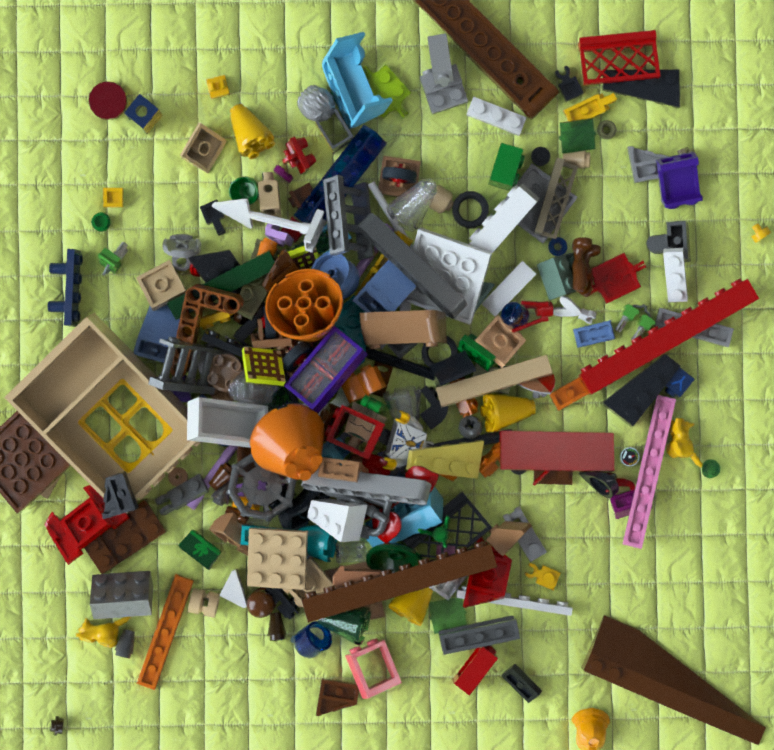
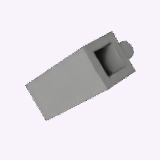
(440, 59)

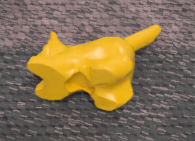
(681, 444)
(105, 634)

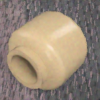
(442, 200)

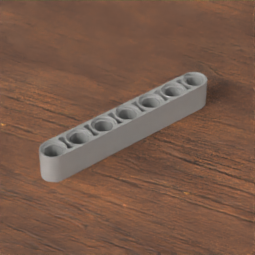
(374, 487)

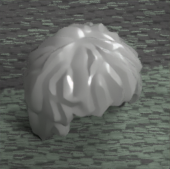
(316, 103)

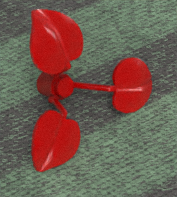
(375, 466)

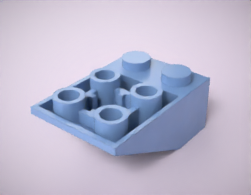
(384, 290)
(156, 326)

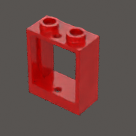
(338, 415)
(475, 668)

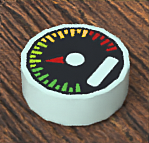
(629, 456)

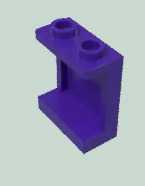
(679, 180)

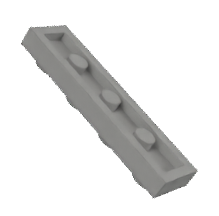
(715, 334)

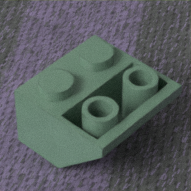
(557, 275)

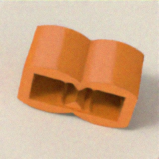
(364, 383)

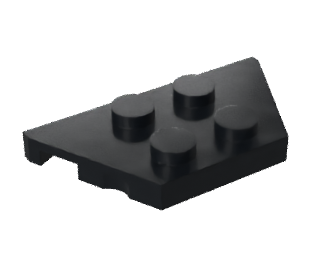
(214, 264)

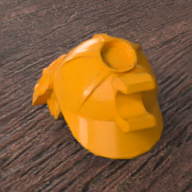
(591, 728)

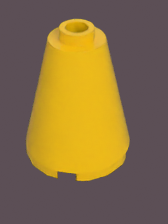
(412, 605)

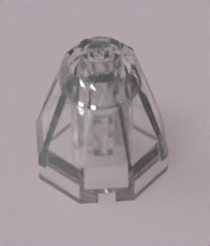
(250, 392)

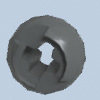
(472, 421)

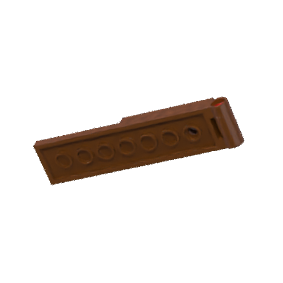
(492, 53)

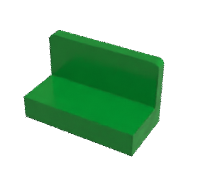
(476, 352)

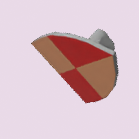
(540, 386)

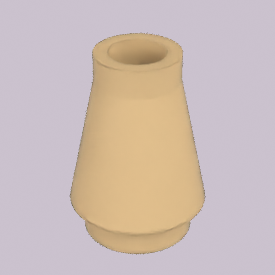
(579, 158)

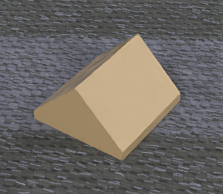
(203, 148)

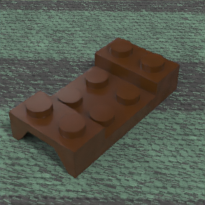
(125, 540)

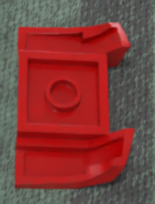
(81, 525)

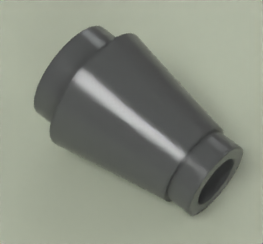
(125, 644)

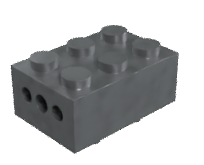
(121, 595)

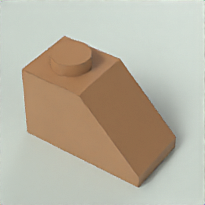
(507, 535)

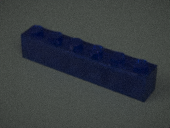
(350, 165)

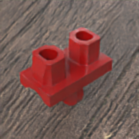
(295, 155)

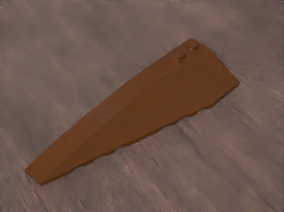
(643, 667)

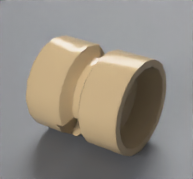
(197, 601)

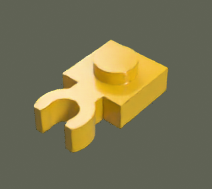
(545, 577)

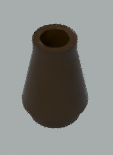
(276, 627)

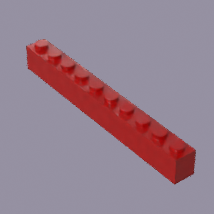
(669, 336)

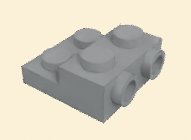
(440, 97)

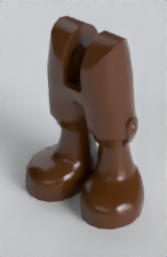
(582, 272)

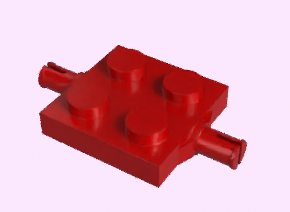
(616, 278)

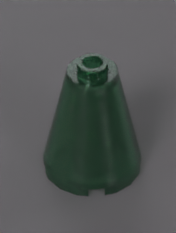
(349, 624)

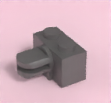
(676, 237)

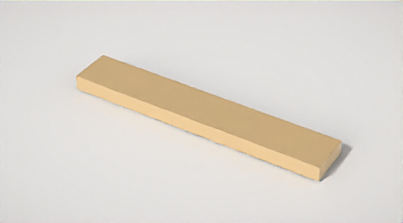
(494, 381)

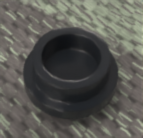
(540, 156)

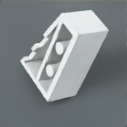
(338, 518)

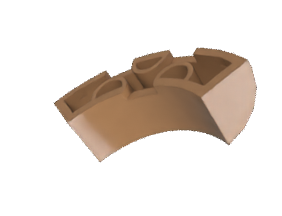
(229, 529)

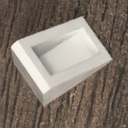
(234, 590)

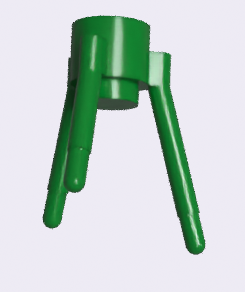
(440, 533)

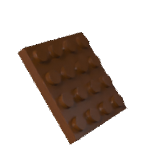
(26, 463)

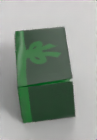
(200, 549)

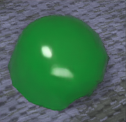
(244, 188)

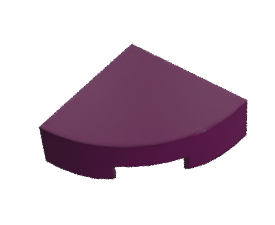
(283, 174)

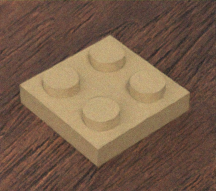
(161, 285)

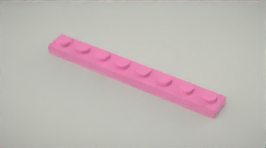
(649, 472)

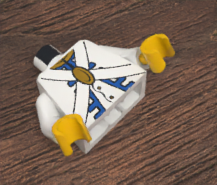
(404, 436)

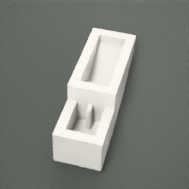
(508, 288)

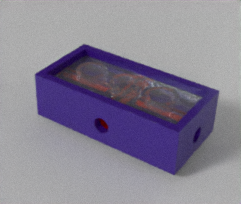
(326, 369)

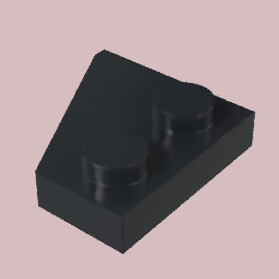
(118, 496)

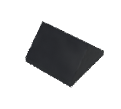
(452, 368)

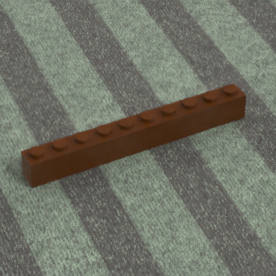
(398, 582)

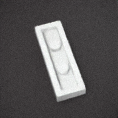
(496, 116)
(675, 275)

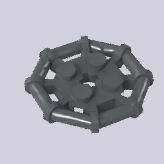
(256, 496)

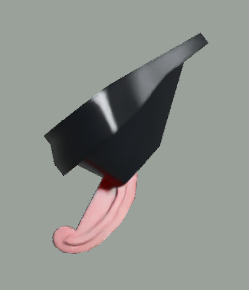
(606, 483)

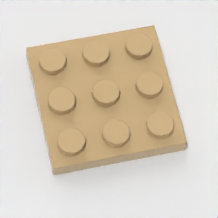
(277, 558)

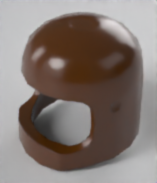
(260, 603)

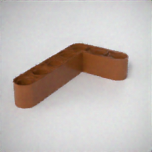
(193, 323)

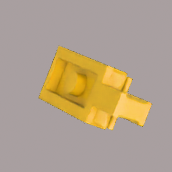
(590, 107)

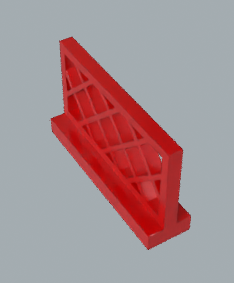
(615, 42)

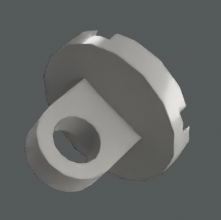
(181, 247)

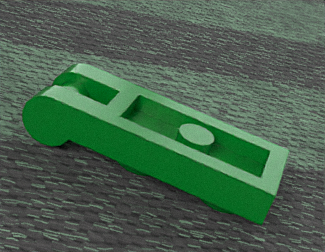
(373, 404)

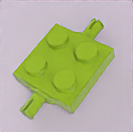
(388, 86)

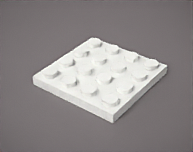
(458, 264)

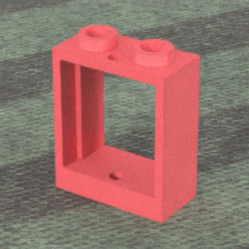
(365, 691)

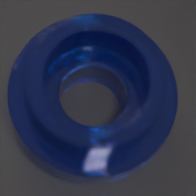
(562, 242)

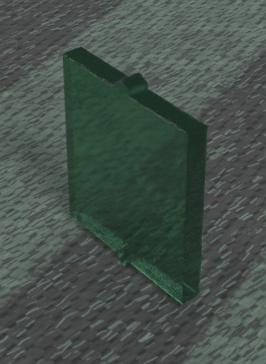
(577, 135)
(447, 614)

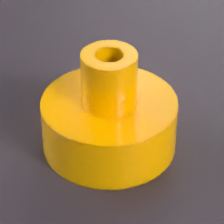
(760, 233)

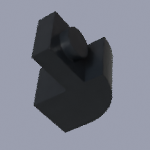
(434, 414)

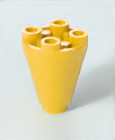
(250, 132)
(505, 410)

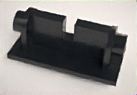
(287, 606)

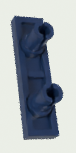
(72, 294)

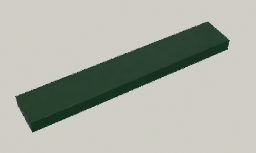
(230, 280)

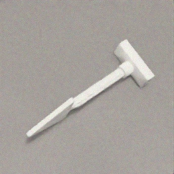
(240, 211)

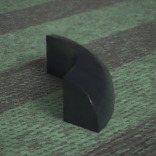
(297, 515)

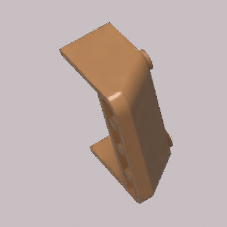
(403, 328)

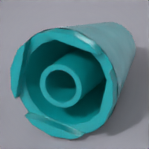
(320, 543)

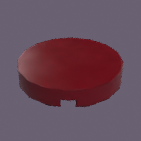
(107, 100)

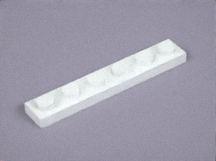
(525, 602)

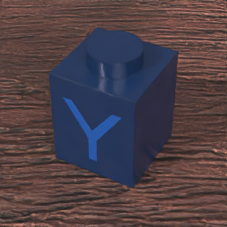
(678, 383)

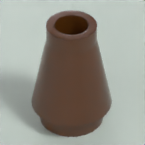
(221, 476)

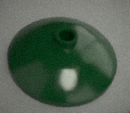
(391, 556)

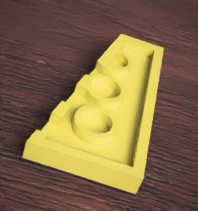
(451, 460)

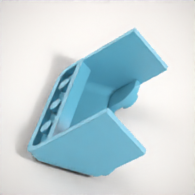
(349, 82)

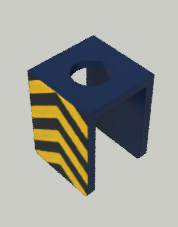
(149, 120)

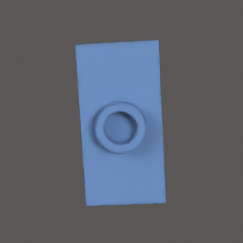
(593, 334)

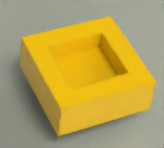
(113, 197)

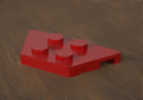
(488, 584)

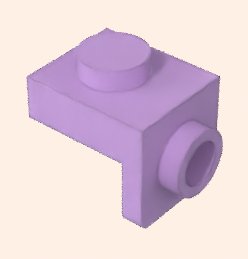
(273, 233)

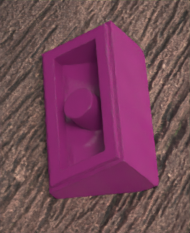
(622, 504)

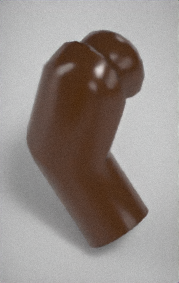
(242, 520)

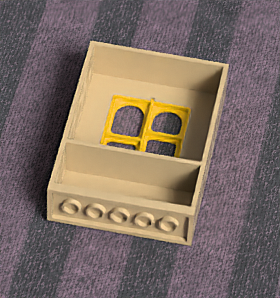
(77, 381)

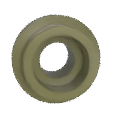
(606, 123)

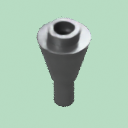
(220, 496)

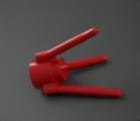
(542, 309)

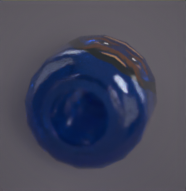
(515, 314)

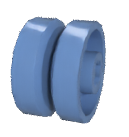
(340, 270)

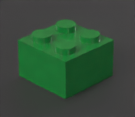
(505, 167)

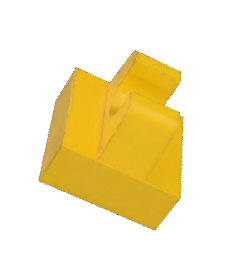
(218, 87)

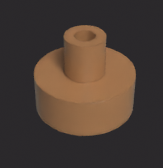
(182, 473)

